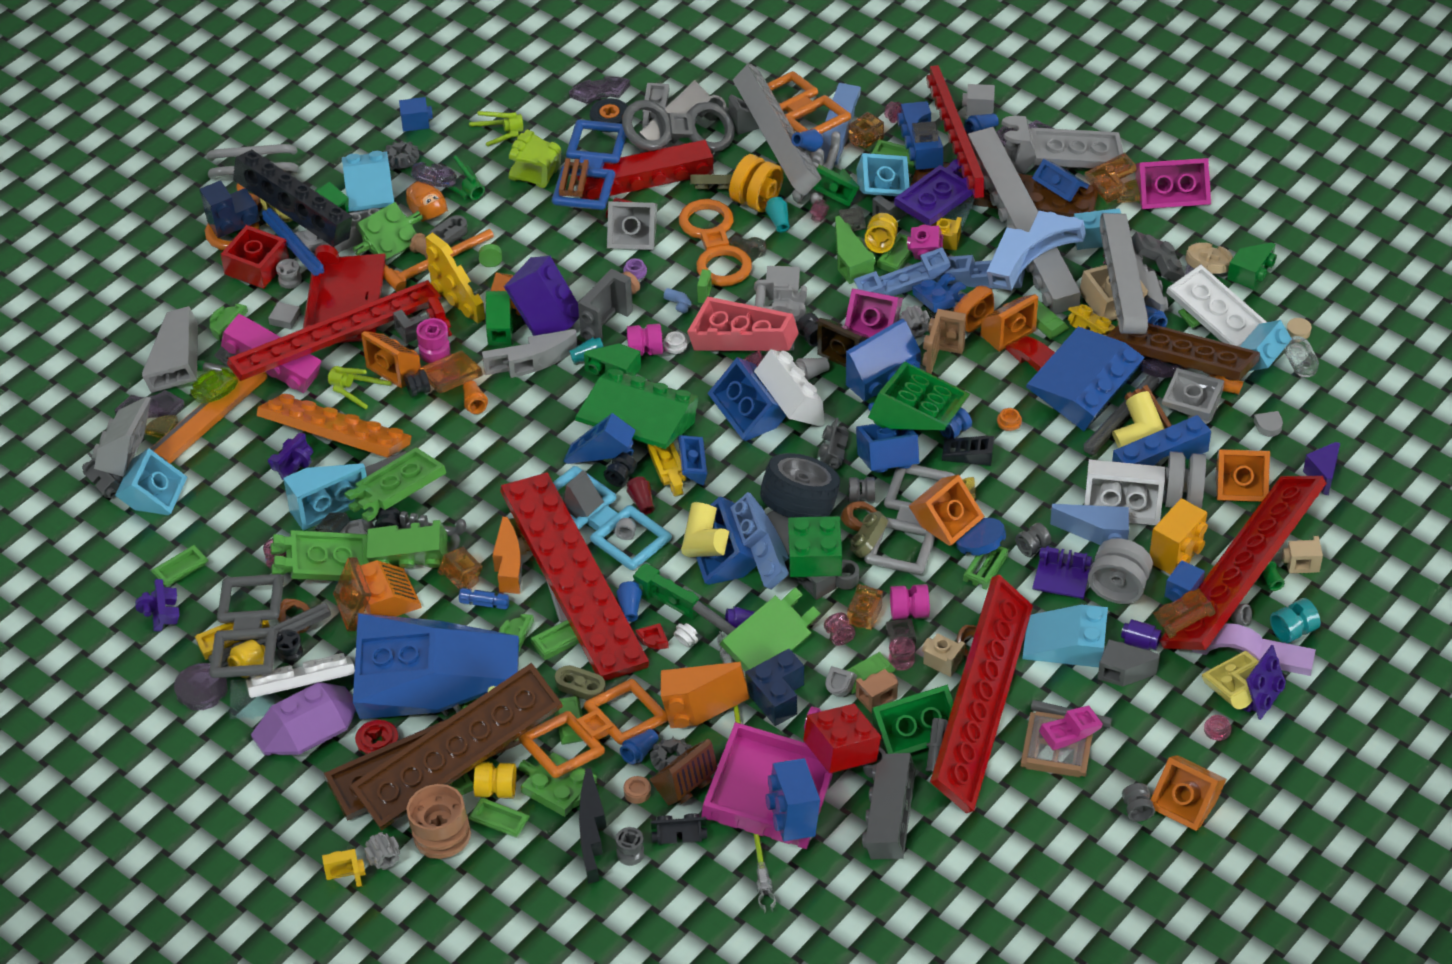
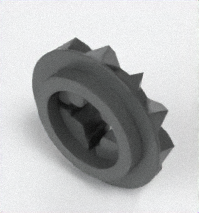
(402, 160)
(659, 753)

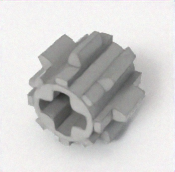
(916, 320)
(382, 851)

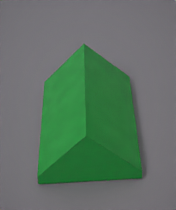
(908, 721)

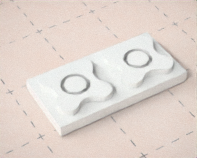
(1215, 306)
(311, 672)

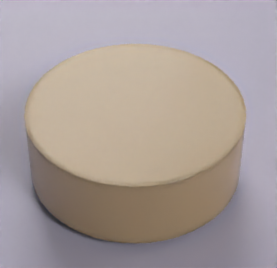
(1299, 327)

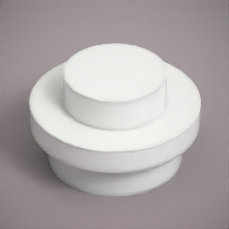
(675, 343)
(686, 634)

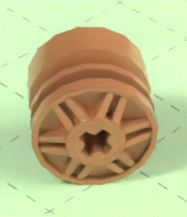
(438, 821)

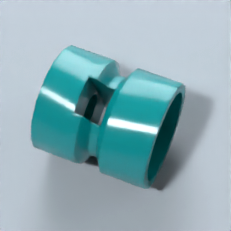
(1294, 621)

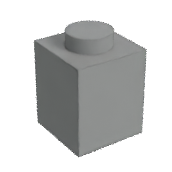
(979, 99)

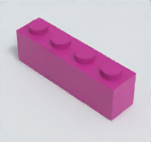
(245, 334)

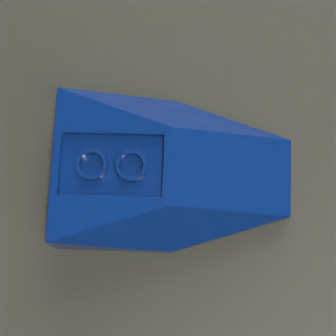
(426, 664)

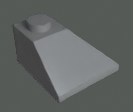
(631, 225)

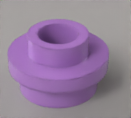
(636, 267)

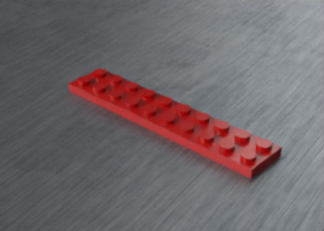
(1248, 557)
(574, 577)
(981, 694)

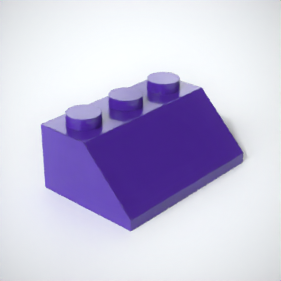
(543, 296)

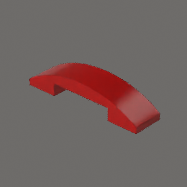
(1030, 350)

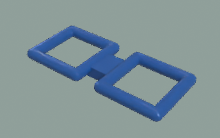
(596, 164)

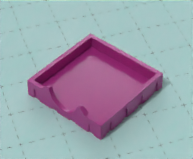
(742, 780)

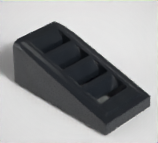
(981, 448)

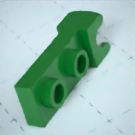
(665, 591)

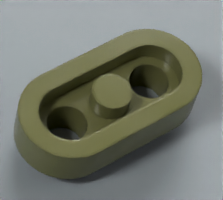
(703, 181)
(869, 534)
(583, 683)

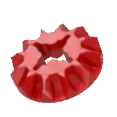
(374, 729)

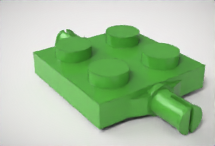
(387, 232)
(559, 793)

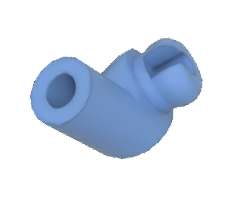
(678, 297)

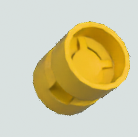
(881, 233)
(495, 780)

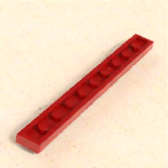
(956, 132)
(330, 331)

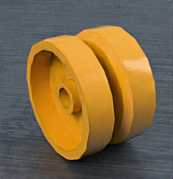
(755, 182)

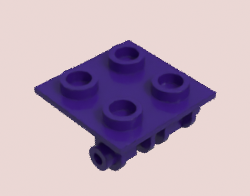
(1062, 572)
(1265, 683)

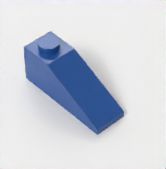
(602, 441)

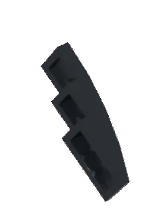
(590, 821)

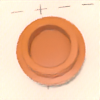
(1009, 419)

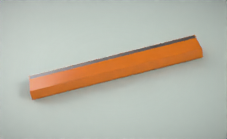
(203, 419)

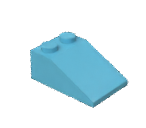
(367, 180)
(321, 491)
(1067, 635)

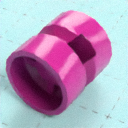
(645, 339)
(433, 340)
(909, 602)

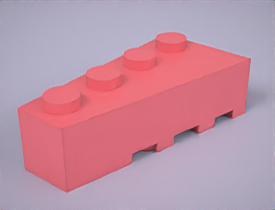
(741, 327)

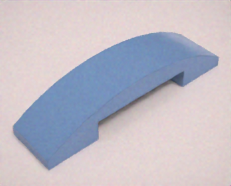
(902, 280)

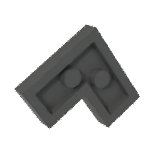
(1161, 252)

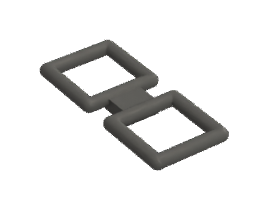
(247, 626)

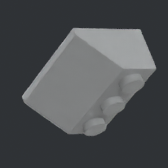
(122, 438)

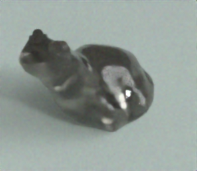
(753, 246)

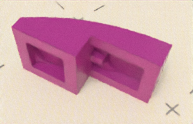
(1072, 728)

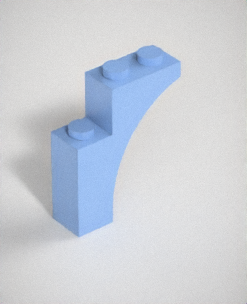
(1022, 247)

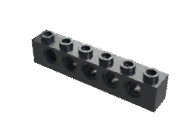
(292, 198)

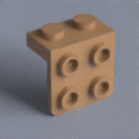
(946, 334)

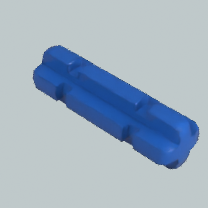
(483, 598)

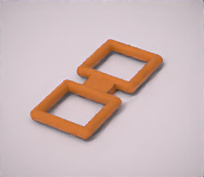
(802, 104)
(592, 728)

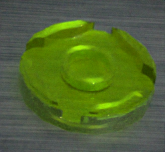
(213, 385)

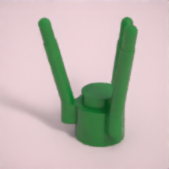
(470, 185)

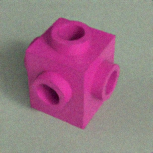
(924, 239)

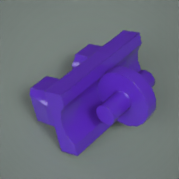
(294, 455)
(156, 605)

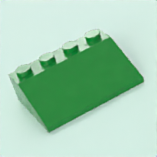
(916, 401)
(648, 407)

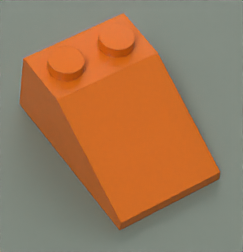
(701, 692)

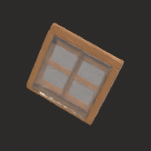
(1039, 756)

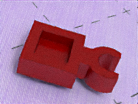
(436, 311)

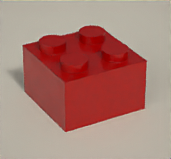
(254, 256)
(841, 738)

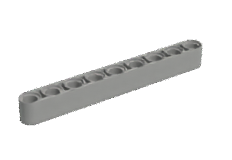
(776, 129)

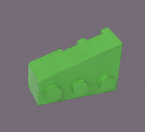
(408, 545)

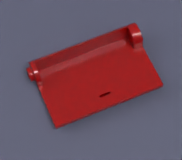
(343, 285)

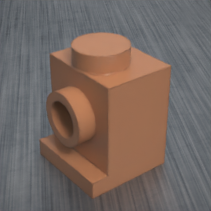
(877, 689)

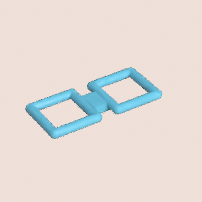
(605, 520)

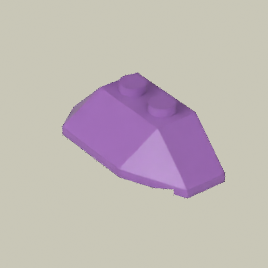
(305, 720)

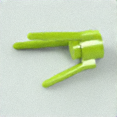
(511, 122)
(343, 378)

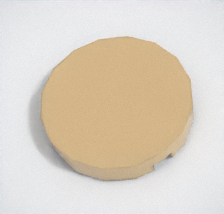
(1211, 258)

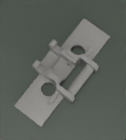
(783, 288)

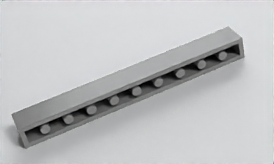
(1019, 212)

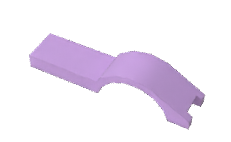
(1291, 657)

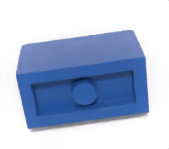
(1058, 179)

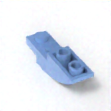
(762, 538)

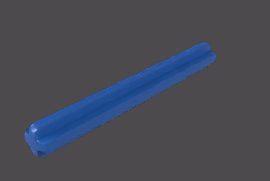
(293, 242)

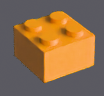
(1178, 536)

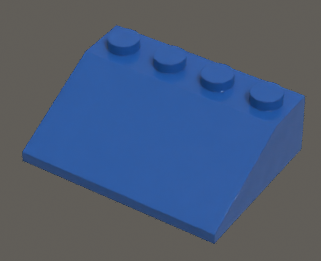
(1085, 375)

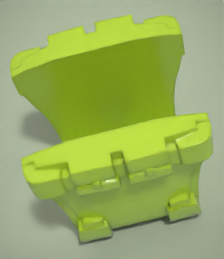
(534, 159)

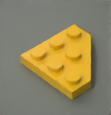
(452, 280)

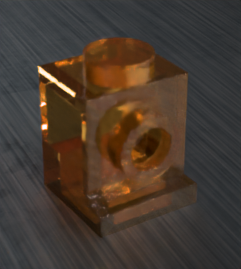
(866, 130)
(460, 568)
(865, 607)

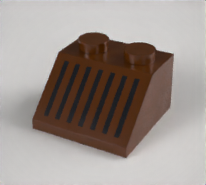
(685, 773)

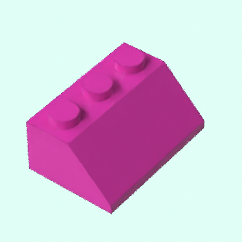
(1173, 183)

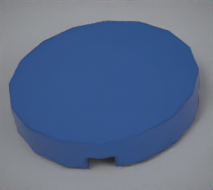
(982, 537)

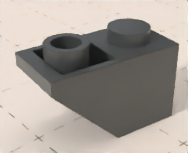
(1126, 664)

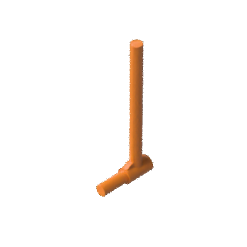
(398, 279)

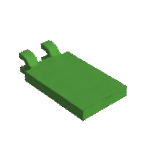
(394, 482)
(317, 554)
(769, 631)

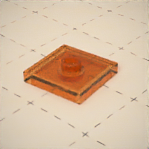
(451, 371)
(352, 593)

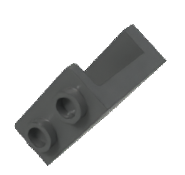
(608, 296)

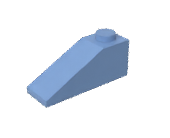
(1091, 521)

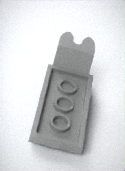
(1059, 146)

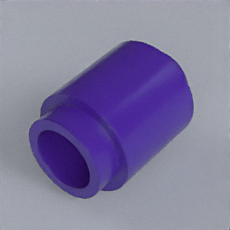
(1141, 635)

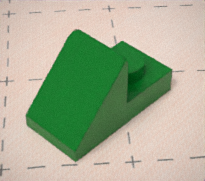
(836, 186)

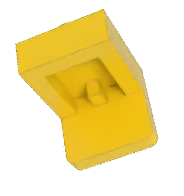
(343, 864)

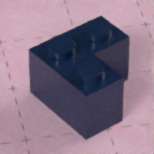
(228, 211)
(773, 685)

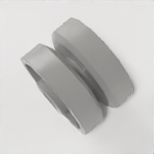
(1181, 480)
(1120, 571)

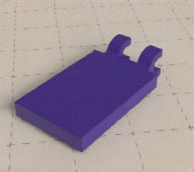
(934, 194)

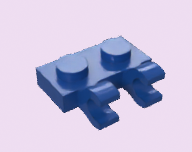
(938, 294)

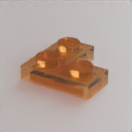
(1107, 177)

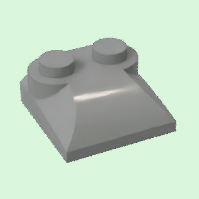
(1194, 394)

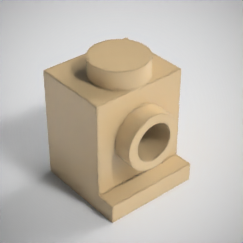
(1303, 556)
(943, 654)

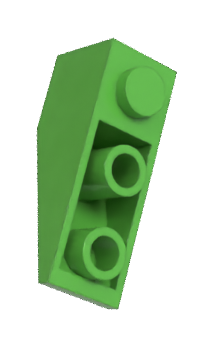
(852, 255)

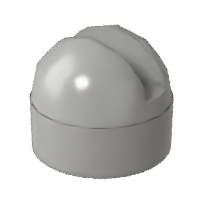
(625, 529)
(1242, 615)

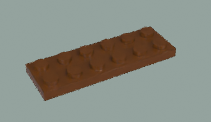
(1191, 351)

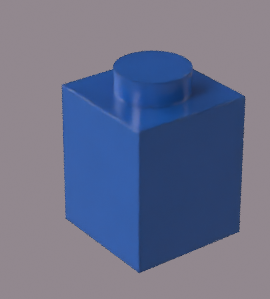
(415, 114)
(1182, 580)

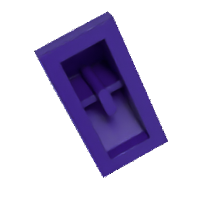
(1322, 463)

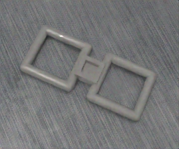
(906, 522)

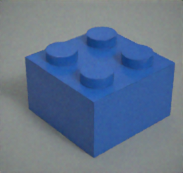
(887, 447)
(793, 800)

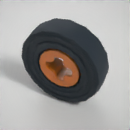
(601, 111)

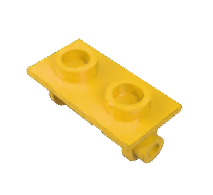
(1085, 317)

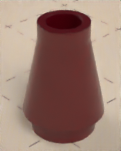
(640, 493)

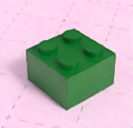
(814, 546)

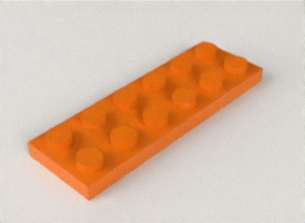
(334, 425)

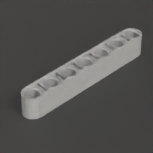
(1123, 274)

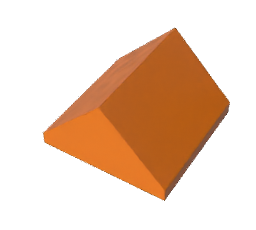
(1242, 475)

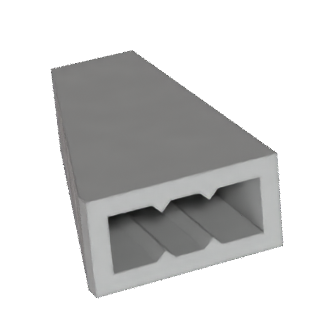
(174, 352)

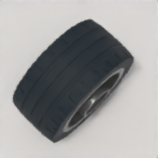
(799, 486)

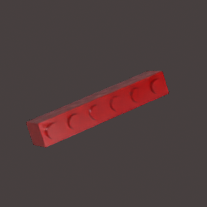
(653, 169)

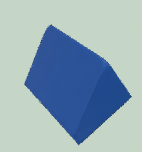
(693, 458)

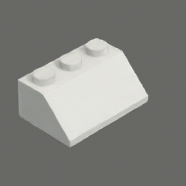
(790, 388)
(1127, 486)

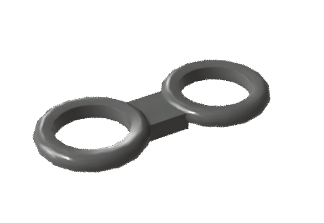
(677, 125)

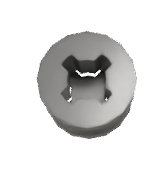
(288, 273)

